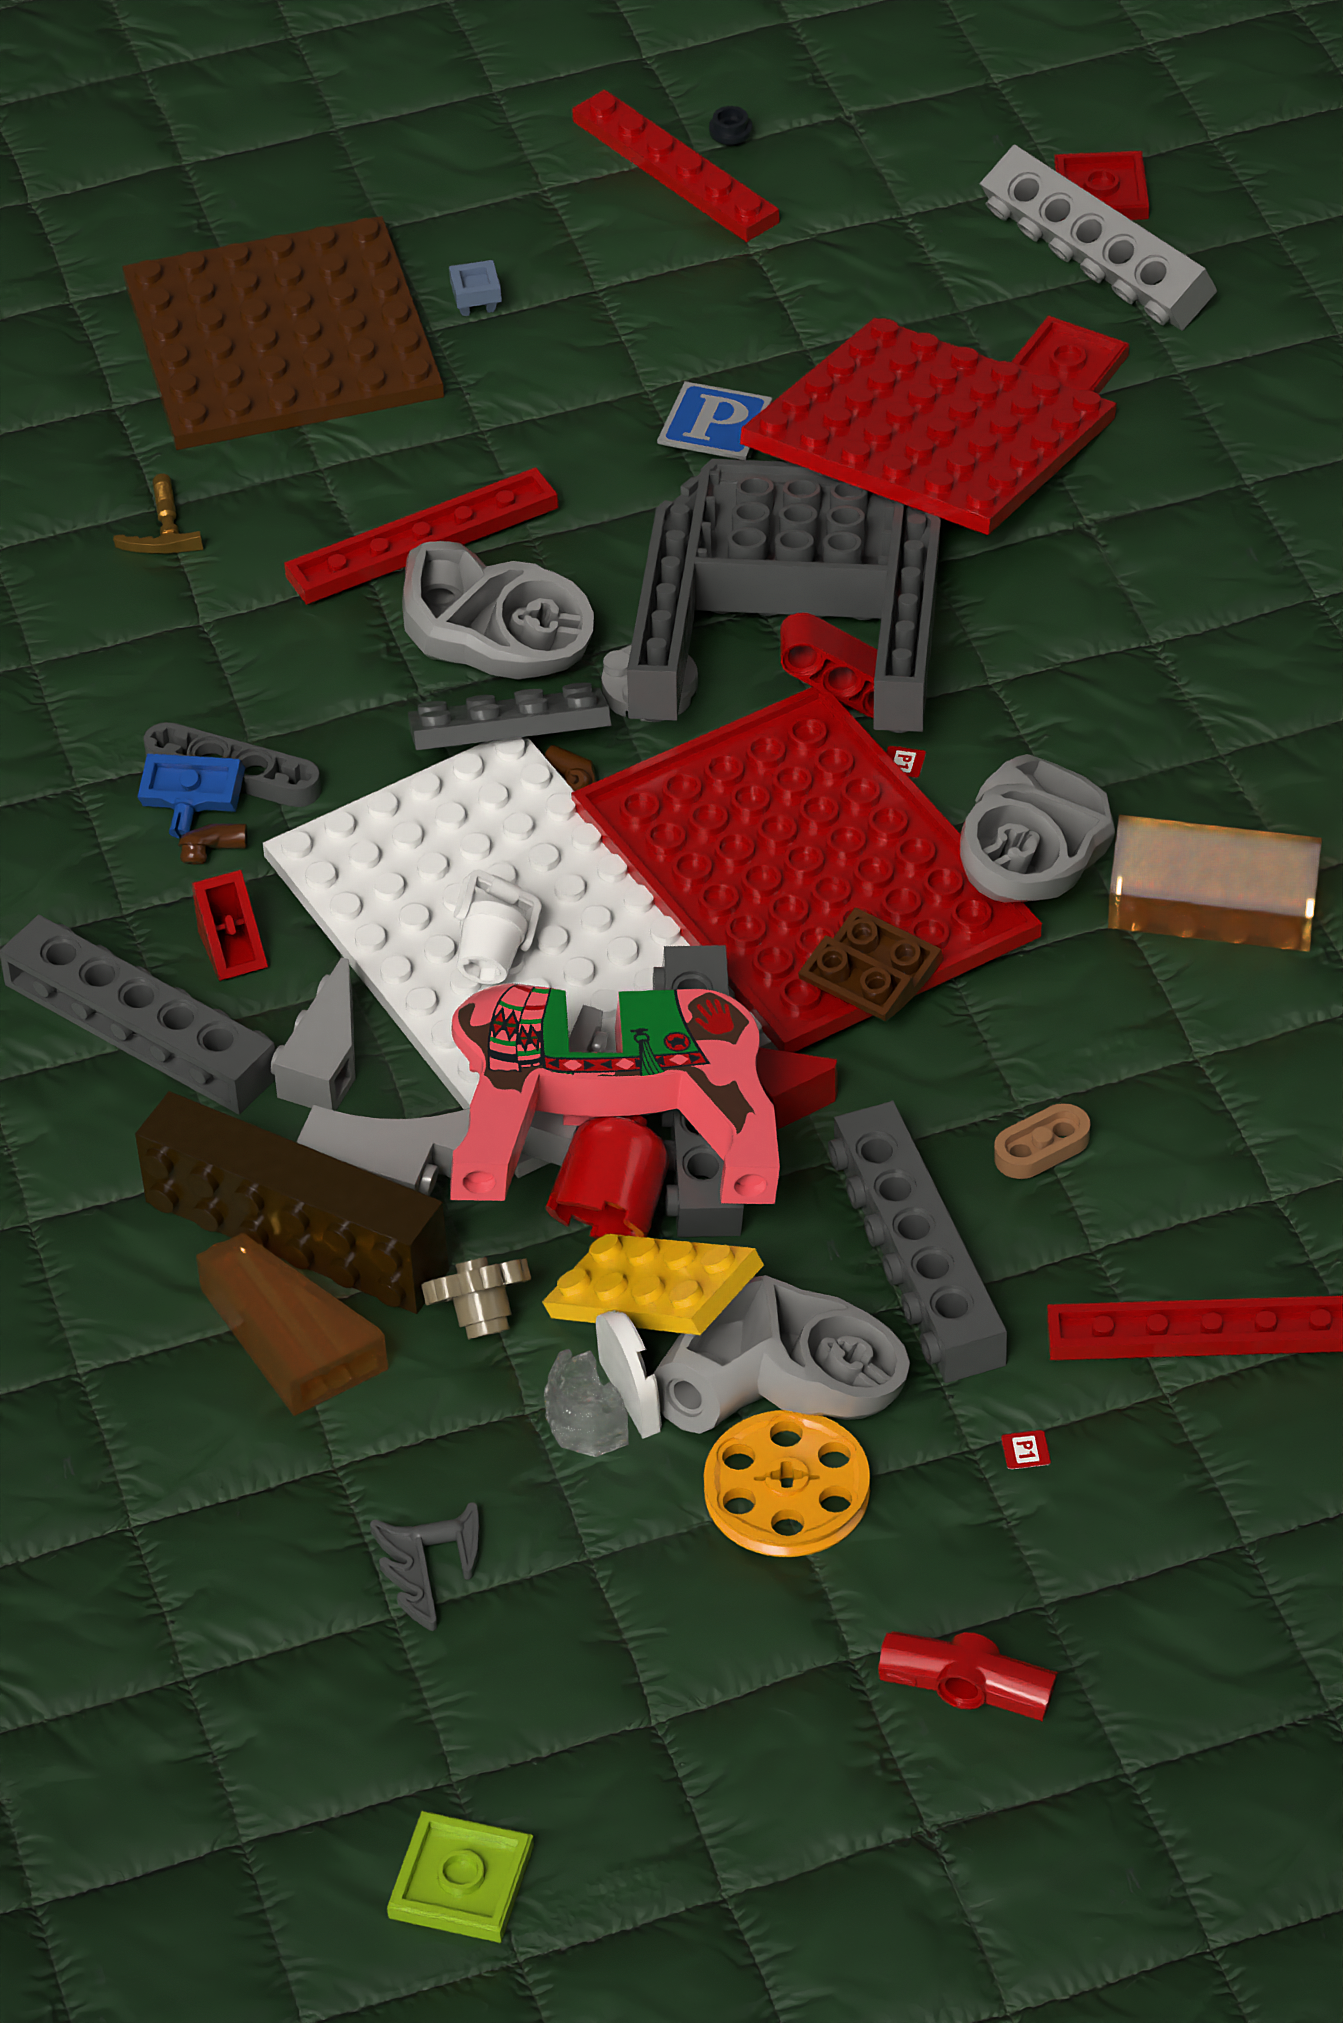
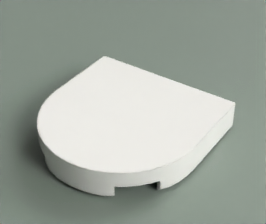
(621, 1359)

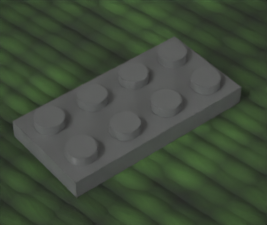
(492, 720)

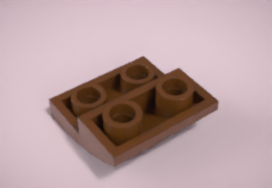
(871, 965)

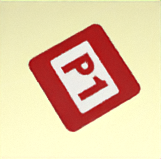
(907, 759)
(1025, 1449)

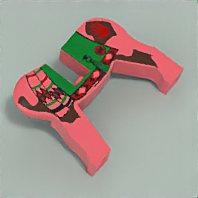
(671, 1053)

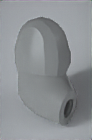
(494, 617)

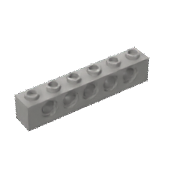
(1173, 300)

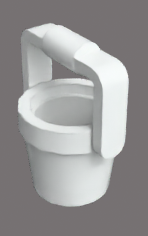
(492, 929)

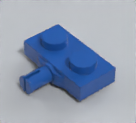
(190, 786)

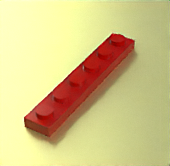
(676, 165)
(388, 545)
(1195, 1327)

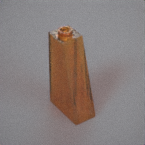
(289, 1325)

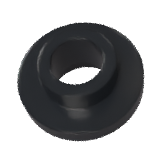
(730, 125)

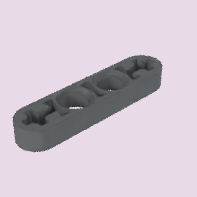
(286, 777)

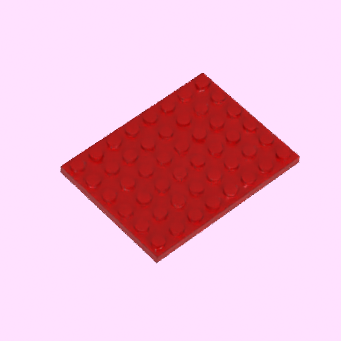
(776, 838)

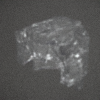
(581, 1409)

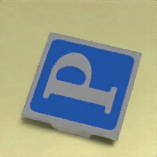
(711, 420)

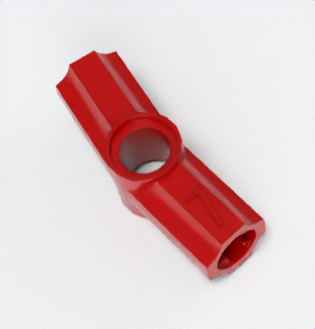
(967, 1672)

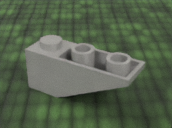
(320, 1054)

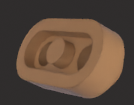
(1035, 1141)

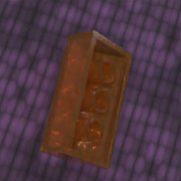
(1214, 883)

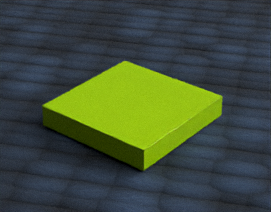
(460, 1876)

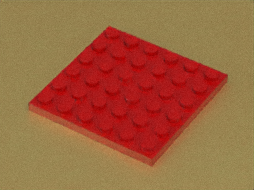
(929, 424)

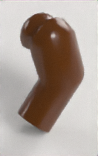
(576, 769)
(211, 836)

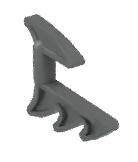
(411, 1573)

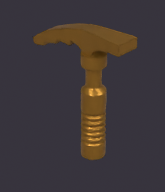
(170, 539)

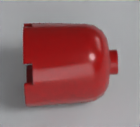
(611, 1177)

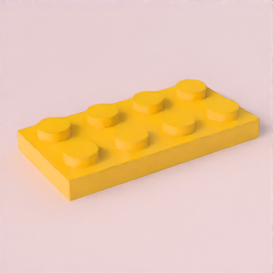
(654, 1282)

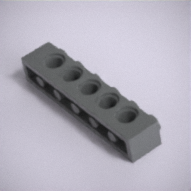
(139, 1013)
(691, 1199)
(918, 1242)

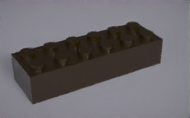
(292, 1201)

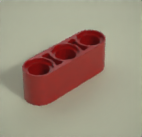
(829, 660)

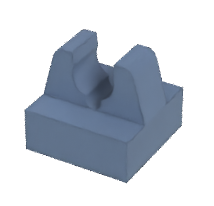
(475, 285)

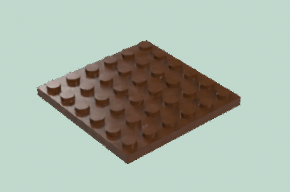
(281, 332)

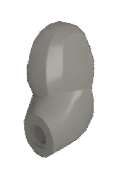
(1034, 831)
(787, 1346)

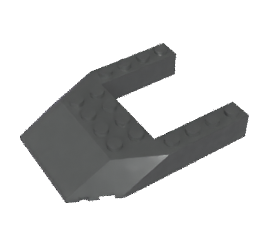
(786, 544)

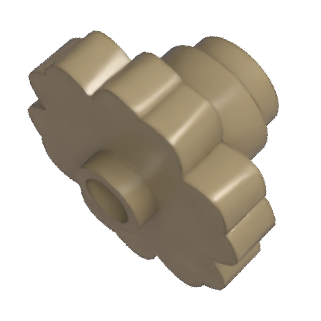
(479, 1294)

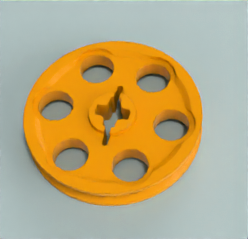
(775, 1503)

